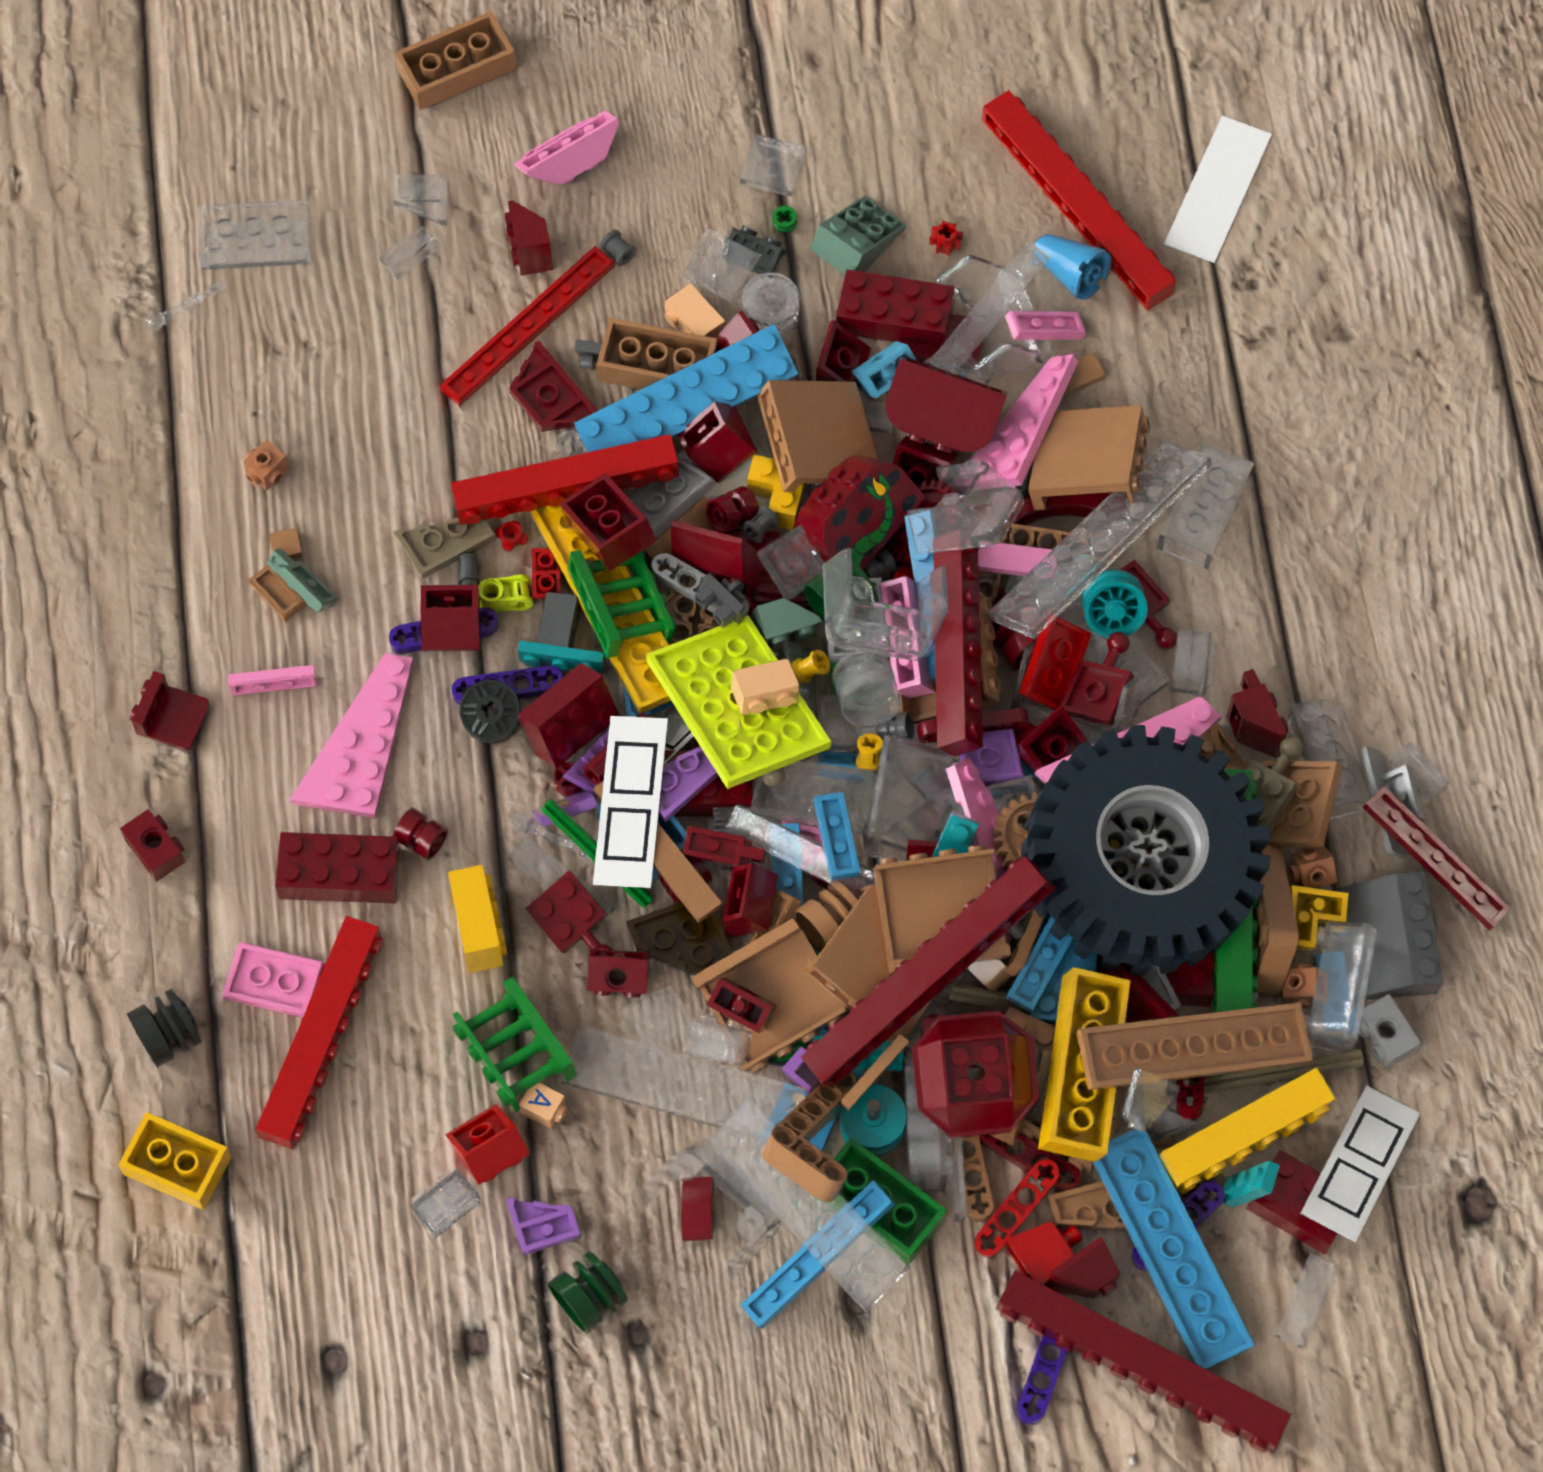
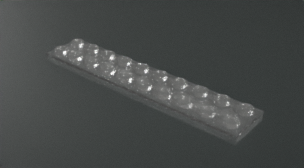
(1098, 541)

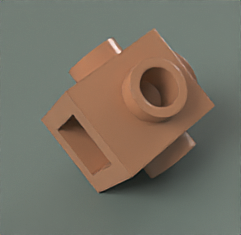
(265, 465)
(1313, 867)
(1300, 984)

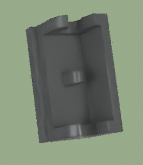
(559, 620)

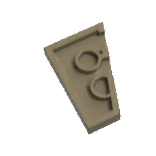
(442, 544)

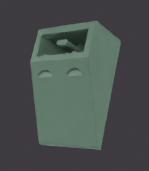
(856, 235)

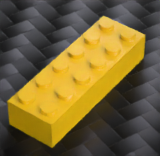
(1073, 1118)
(1247, 1129)

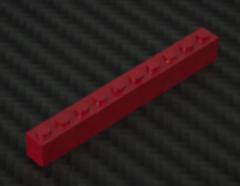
(927, 972)
(1143, 1362)

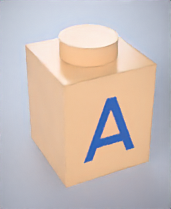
(543, 1105)

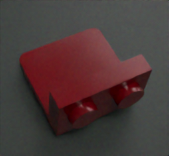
(168, 713)

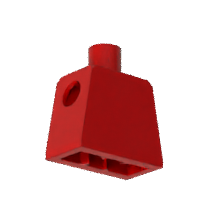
(1042, 1250)

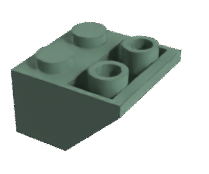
(782, 620)

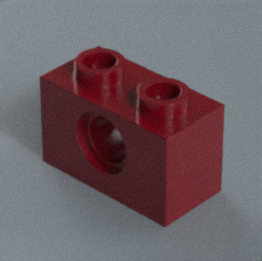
(157, 860)
(631, 962)
(741, 1004)

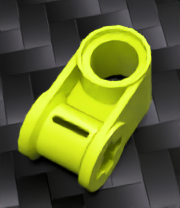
(507, 593)

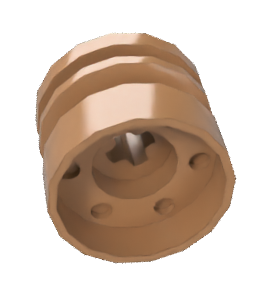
(823, 920)

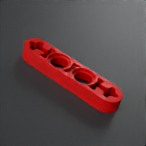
(1014, 1206)

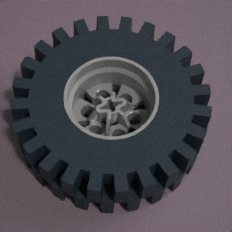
(1199, 810)

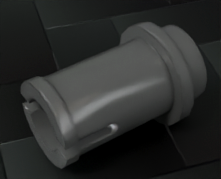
(468, 570)

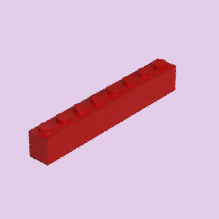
(556, 480)
(319, 1032)

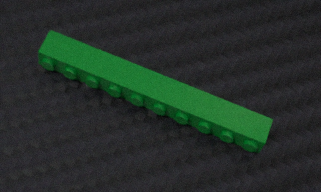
(1234, 959)

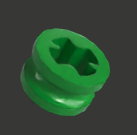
(785, 226)

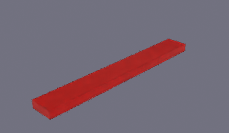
(527, 326)

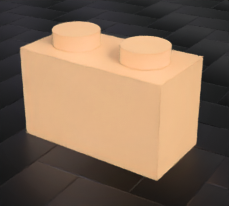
(693, 313)
(764, 687)

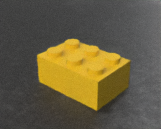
(478, 918)
(175, 1161)

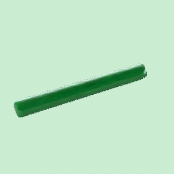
(587, 844)

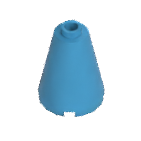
(1075, 264)

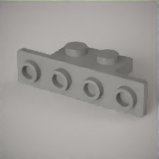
(1400, 783)

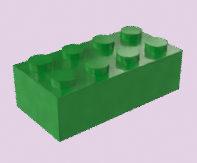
(913, 1218)

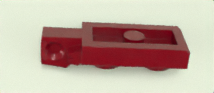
(721, 847)

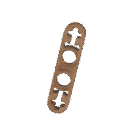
(977, 1164)

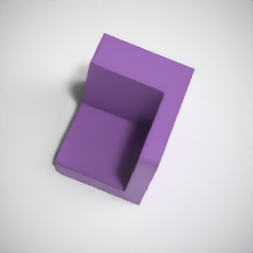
(799, 1072)

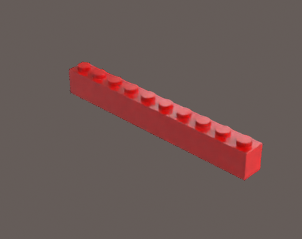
(1078, 199)

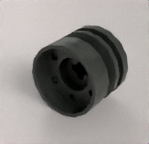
(500, 725)
(164, 1027)

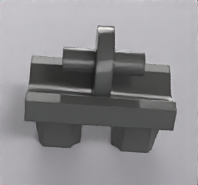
(726, 596)

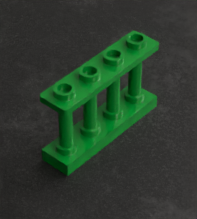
(602, 615)
(528, 1020)

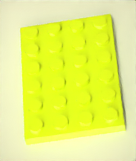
(699, 681)

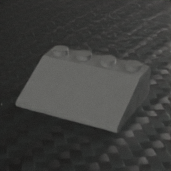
(1406, 943)

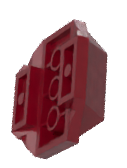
(969, 1106)

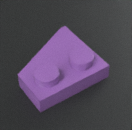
(542, 1225)

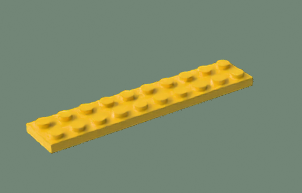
(631, 659)

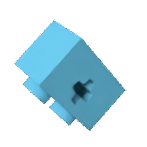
(878, 372)

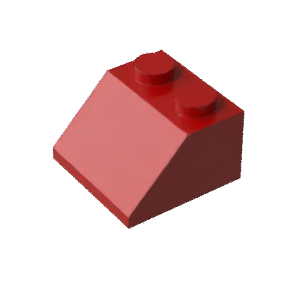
(488, 1144)

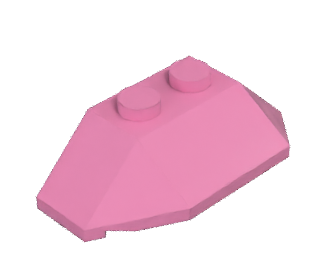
(571, 151)

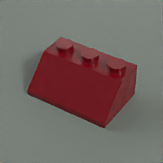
(716, 554)

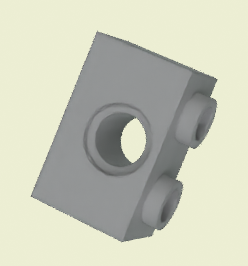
(1387, 1015)

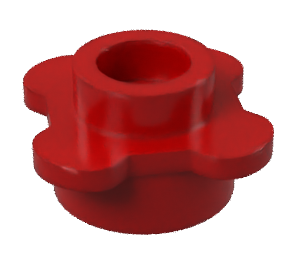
(512, 527)

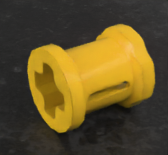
(811, 666)
(869, 748)

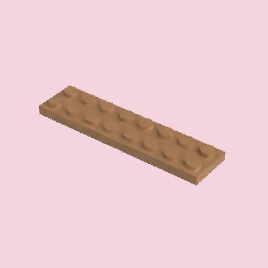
(1195, 1045)

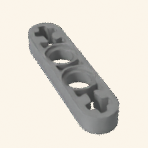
(675, 564)

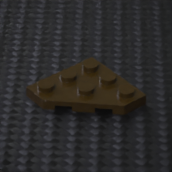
(679, 939)

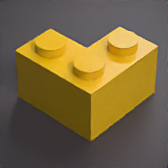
(765, 482)
(1314, 908)

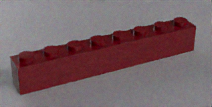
(959, 656)

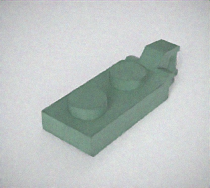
(302, 580)

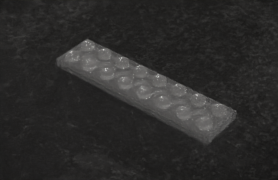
(673, 1080)
(828, 1230)

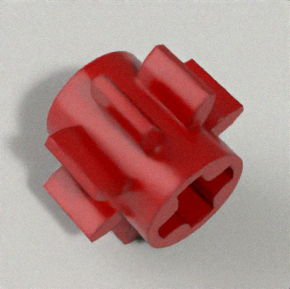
(946, 238)

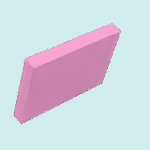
(272, 979)

